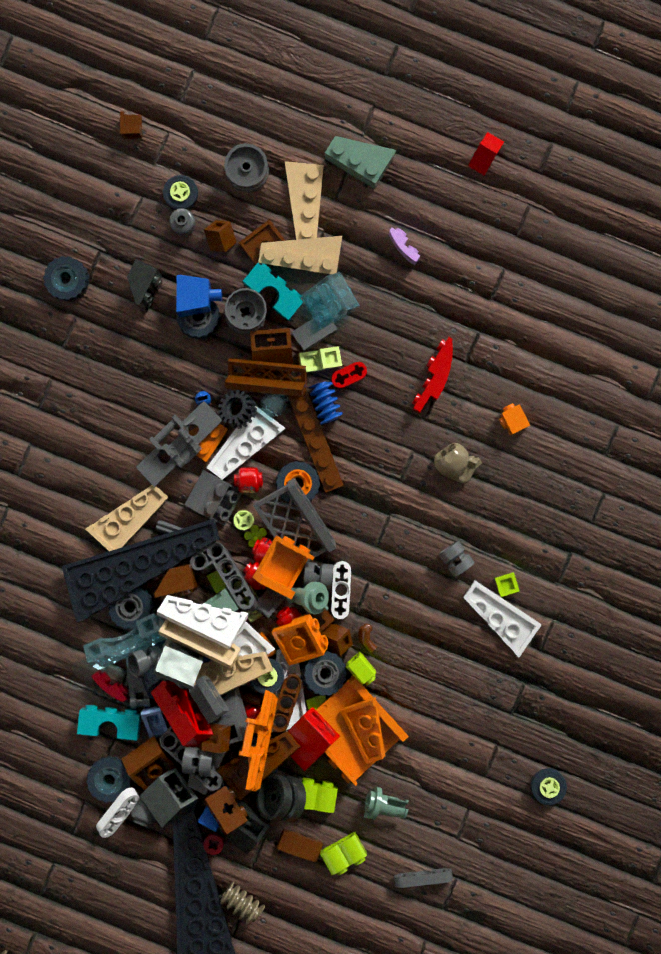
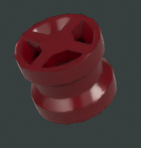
(211, 840)

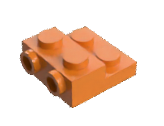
(300, 639)

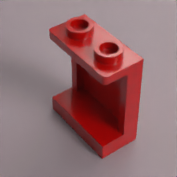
(313, 736)

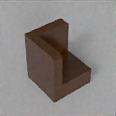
(130, 126)
(220, 236)
(324, 619)
(338, 639)
(219, 740)

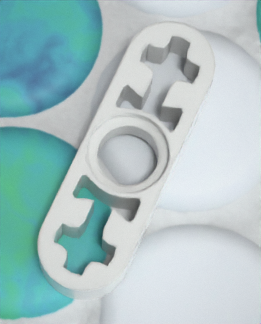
(334, 594)
(124, 803)

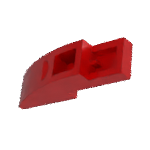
(439, 369)

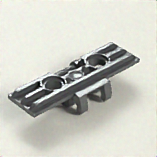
(183, 448)

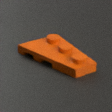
(365, 728)

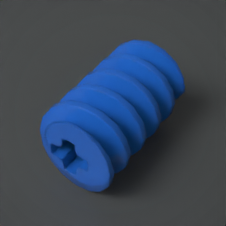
(325, 402)

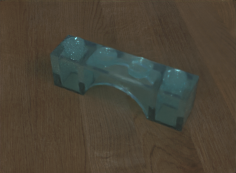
(110, 650)

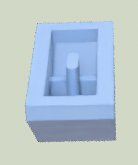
(154, 721)

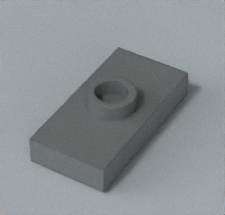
(269, 602)

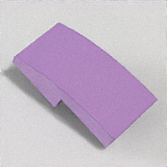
(399, 240)

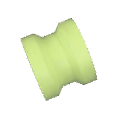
(241, 522)

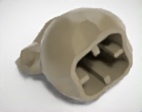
(456, 463)

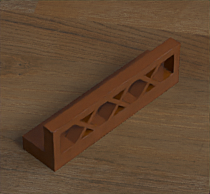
(267, 381)

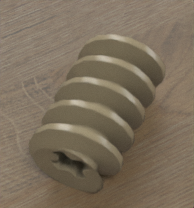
(242, 904)

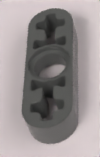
(425, 877)

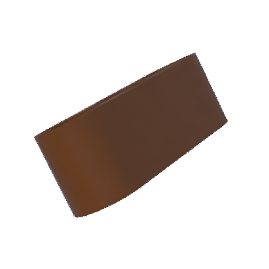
(291, 693)

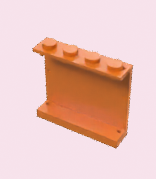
(344, 751)

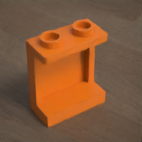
(282, 565)

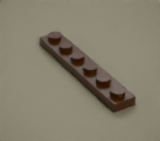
(316, 441)

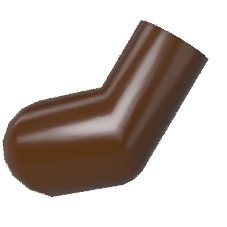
(364, 637)

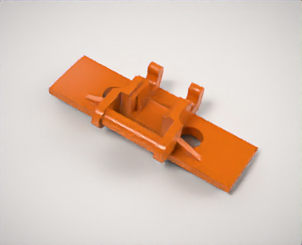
(258, 754)

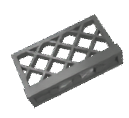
(307, 512)

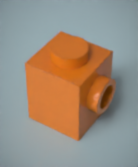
(513, 419)

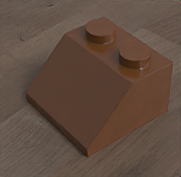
(148, 762)

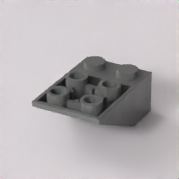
(235, 717)

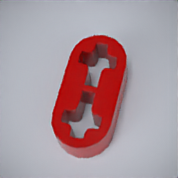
(351, 379)

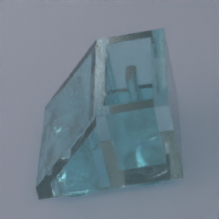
(330, 300)

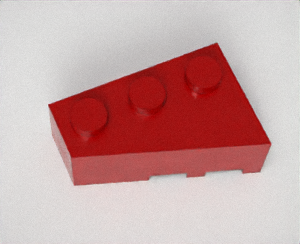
(182, 714)

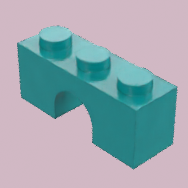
(287, 300)
(127, 722)

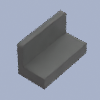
(310, 334)
(208, 699)

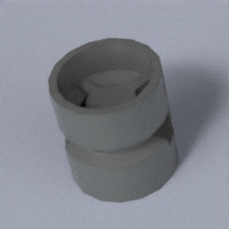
(452, 552)
(317, 573)
(142, 661)
(205, 764)

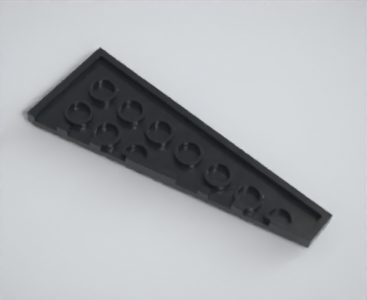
(116, 573)
(199, 914)

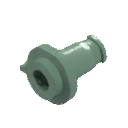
(312, 597)
(386, 805)

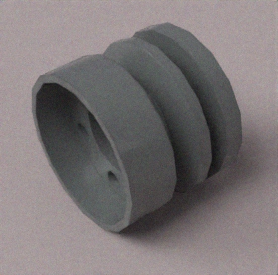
(244, 300)

